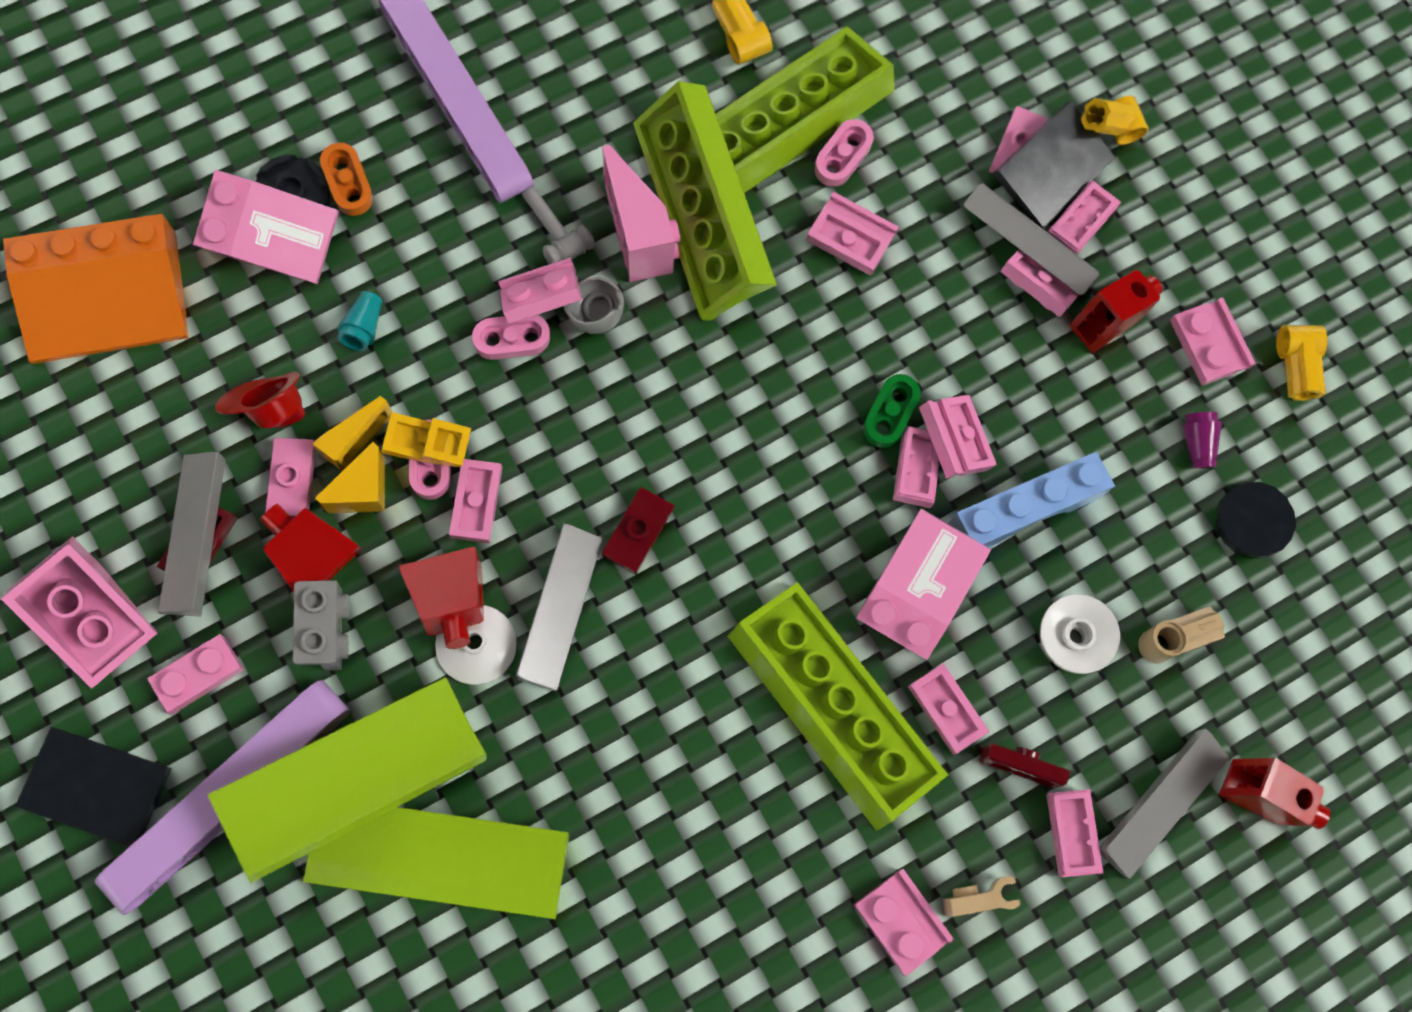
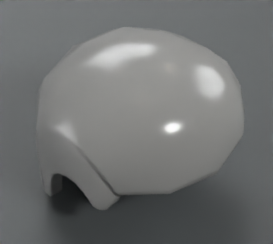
(600, 306)

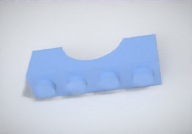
(1035, 500)

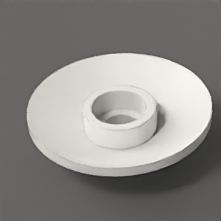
(1094, 623)
(486, 662)

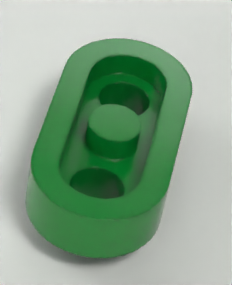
(890, 412)

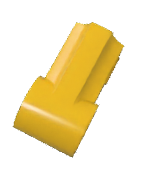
(744, 35)
(1116, 118)
(1303, 353)

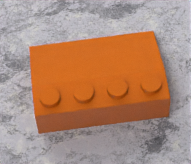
(97, 288)

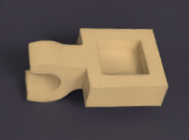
(968, 900)

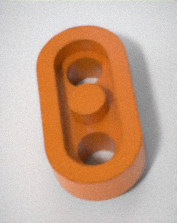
(347, 181)

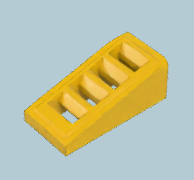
(353, 434)

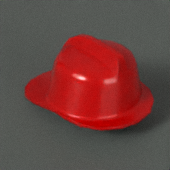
(265, 401)

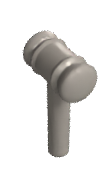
(564, 244)

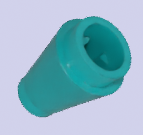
(360, 323)

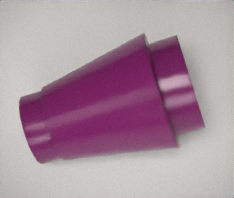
(1202, 438)

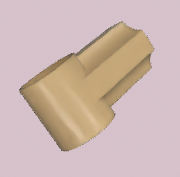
(1182, 635)

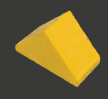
(358, 486)

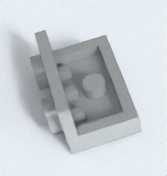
(318, 624)

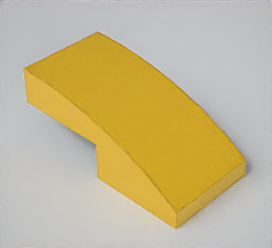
(426, 441)

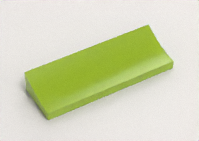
(803, 105)
(705, 196)
(837, 706)
(346, 779)
(448, 861)

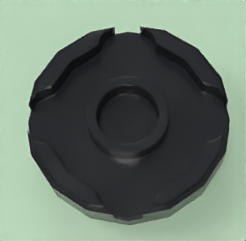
(296, 177)
(1255, 520)

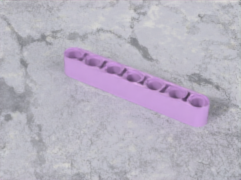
(458, 97)
(193, 820)

